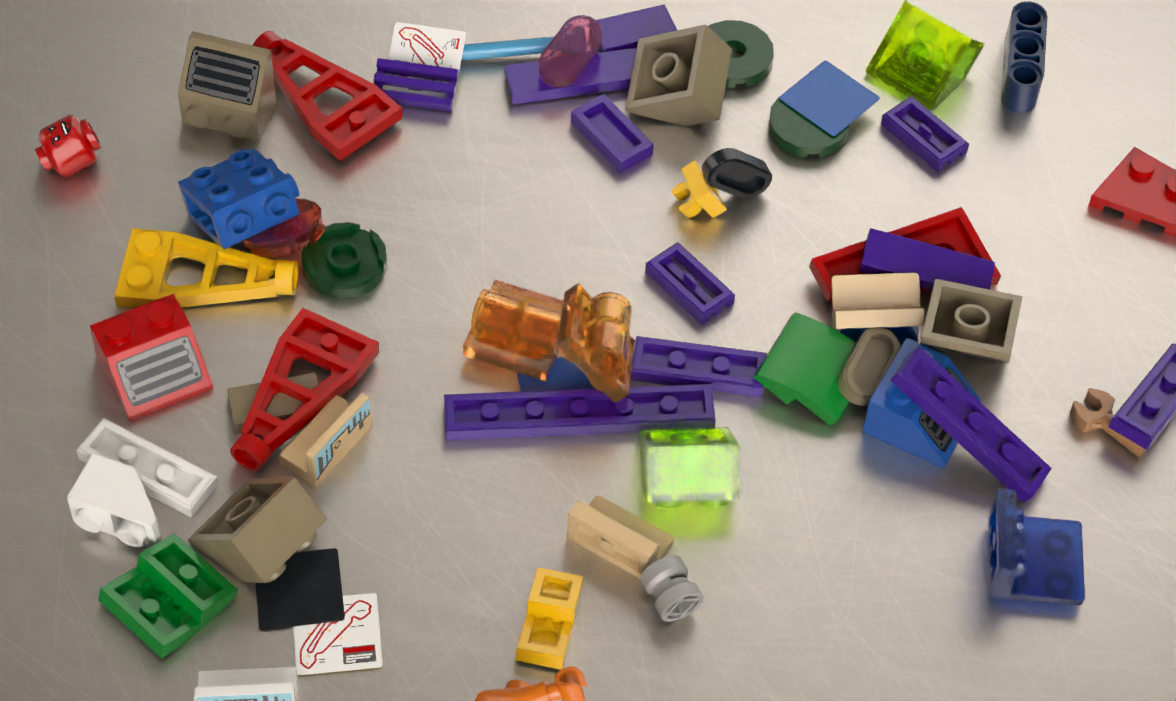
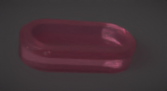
(570, 51)

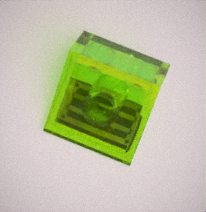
(924, 56)
(690, 466)

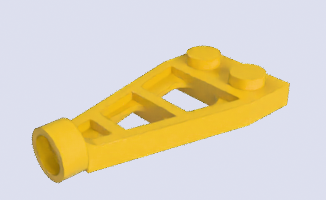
(150, 258)

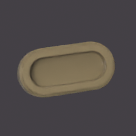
(867, 364)

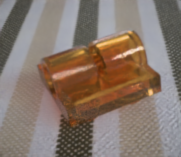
(515, 330)
(598, 339)

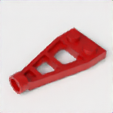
(350, 125)
(316, 341)

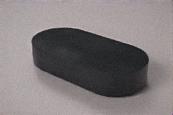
(736, 173)

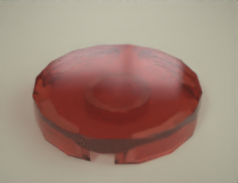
(287, 236)

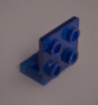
(1033, 555)

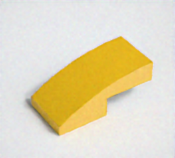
(549, 618)

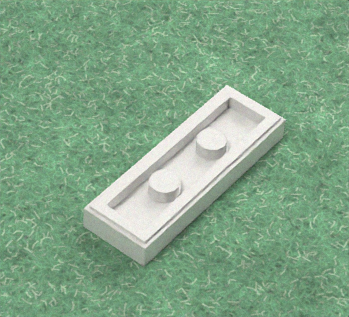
(160, 471)

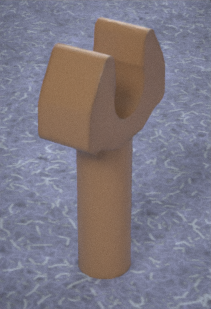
(1100, 419)

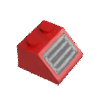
(151, 357)

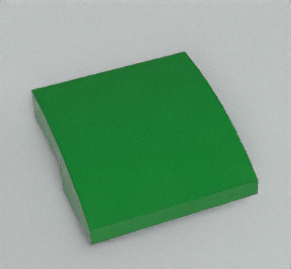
(807, 366)
(168, 595)

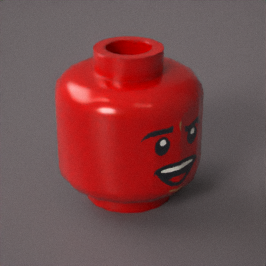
(68, 146)

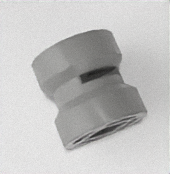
(673, 591)

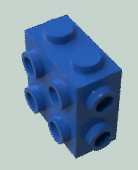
(239, 197)

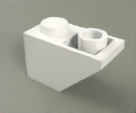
(113, 501)

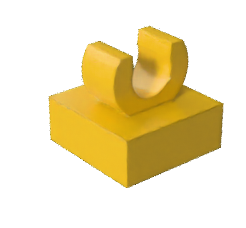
(700, 193)

